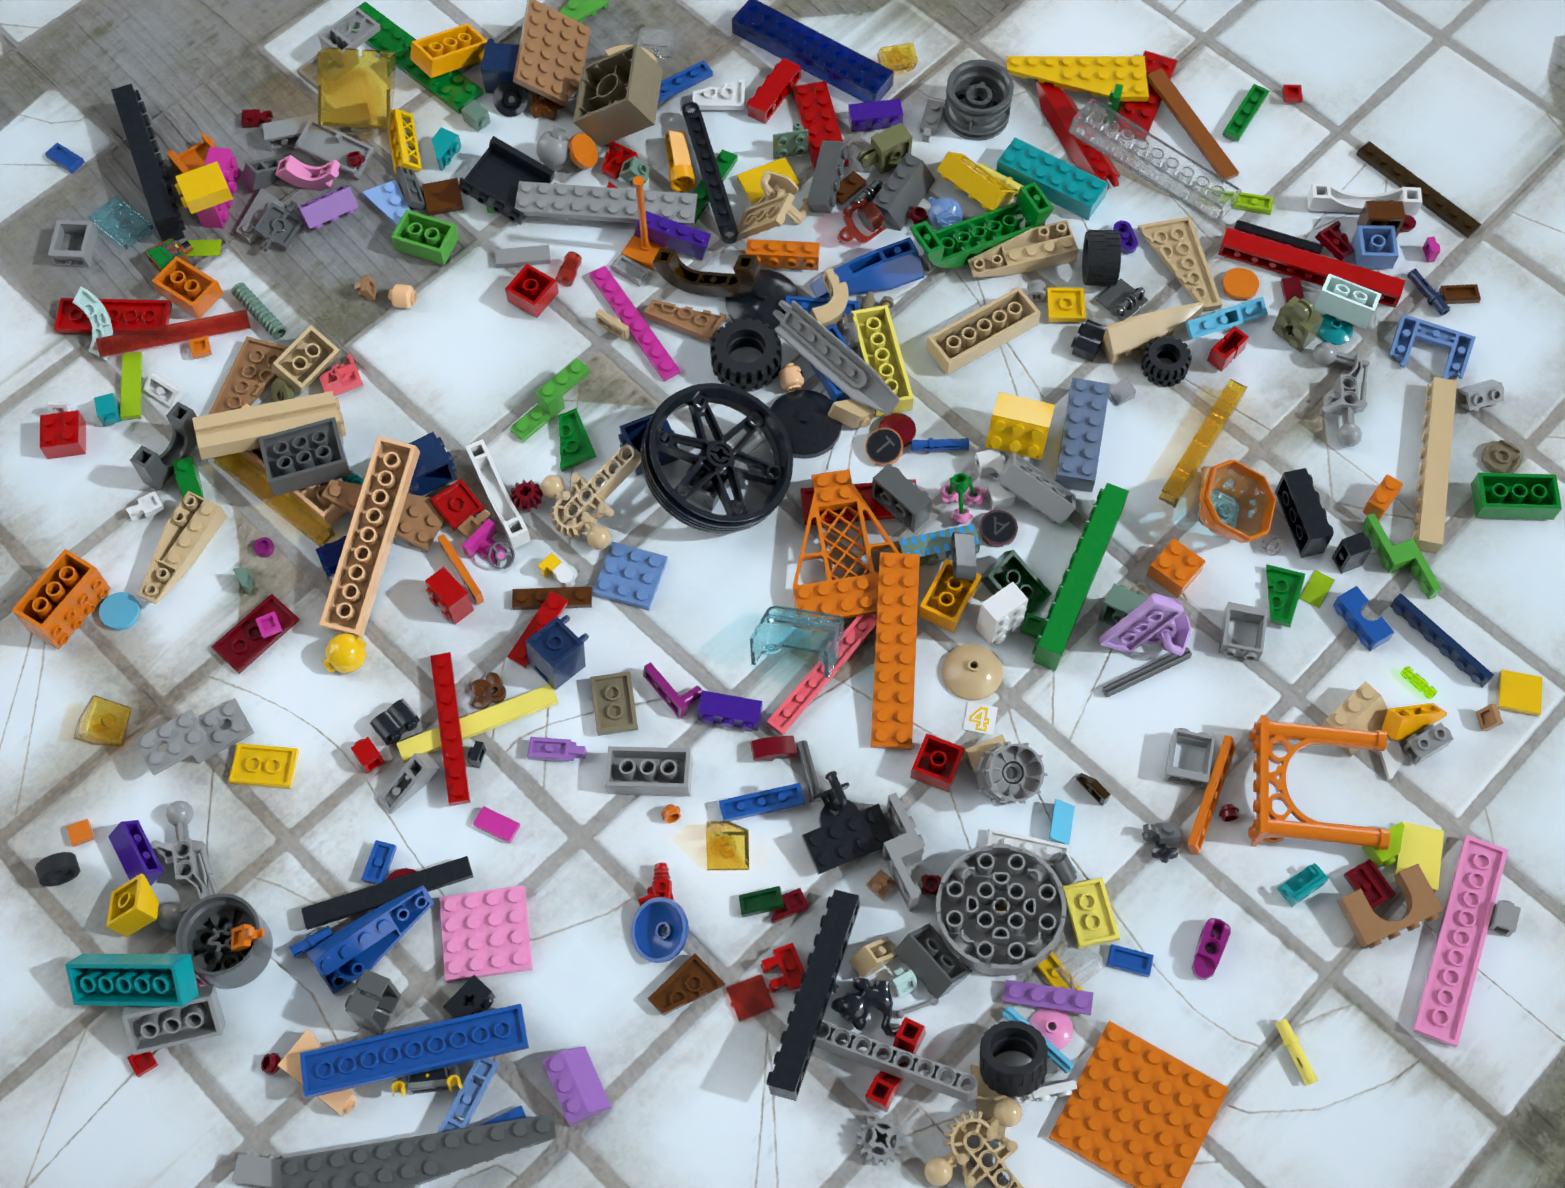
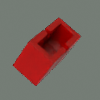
(1228, 348)

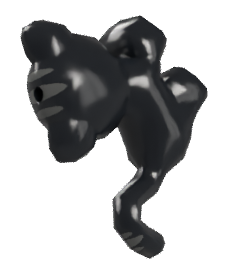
(855, 1006)

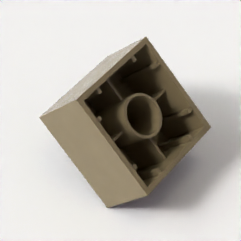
(618, 95)

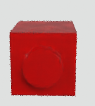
(367, 754)

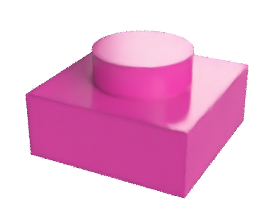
(1431, 249)
(269, 624)

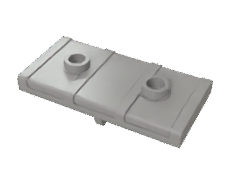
(329, 144)

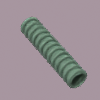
(258, 310)

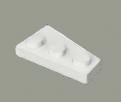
(721, 98)

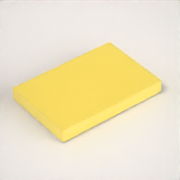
(1422, 847)
(1090, 913)

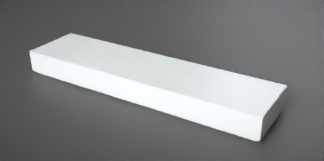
(1040, 847)

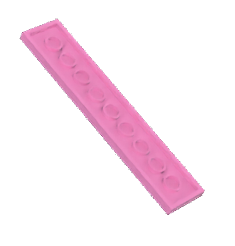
(1460, 941)

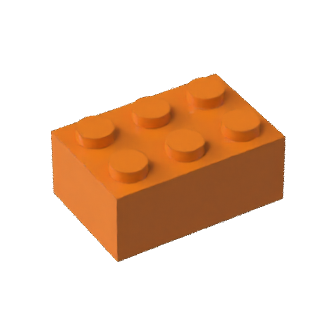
(187, 287)

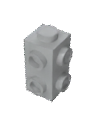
(1481, 395)
(1428, 743)

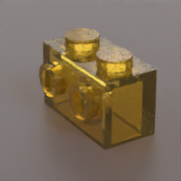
(898, 57)

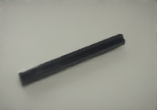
(1279, 237)

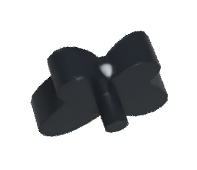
(1164, 853)

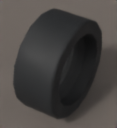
(57, 869)

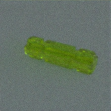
(1418, 682)

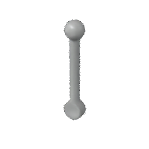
(933, 1001)

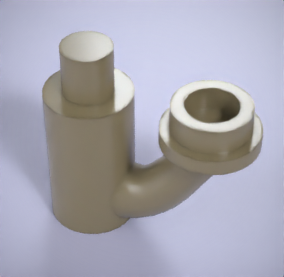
(869, 301)

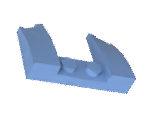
(1457, 342)

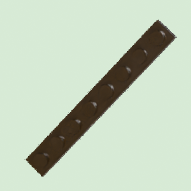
(1430, 197)

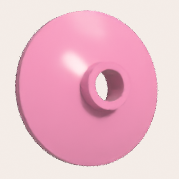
(1064, 1029)

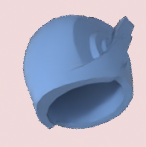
(944, 212)

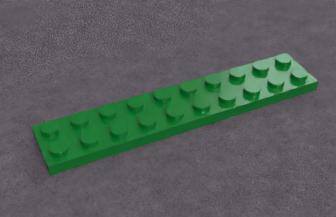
(451, 88)

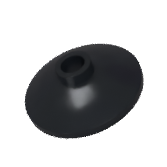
(502, 95)

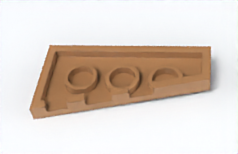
(686, 320)

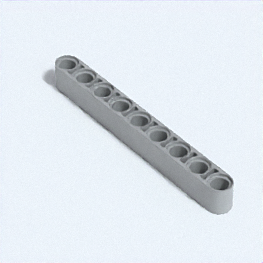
(895, 1057)

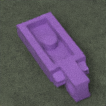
(554, 749)

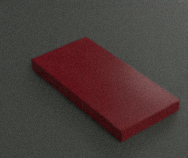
(244, 641)

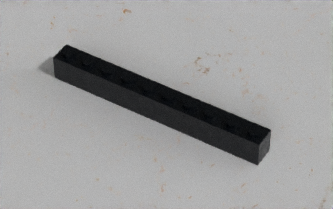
(814, 995)

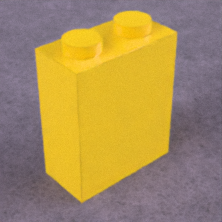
(203, 188)

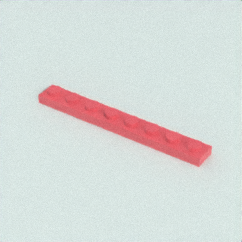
(815, 680)

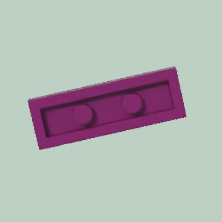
(677, 703)

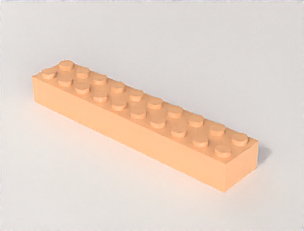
(370, 537)

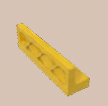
(399, 139)

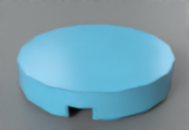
(119, 611)

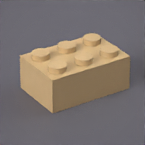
(305, 360)

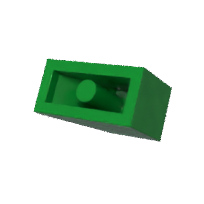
(188, 476)

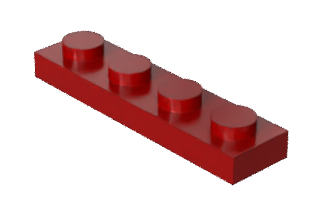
(549, 610)

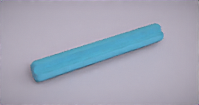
(1054, 1054)

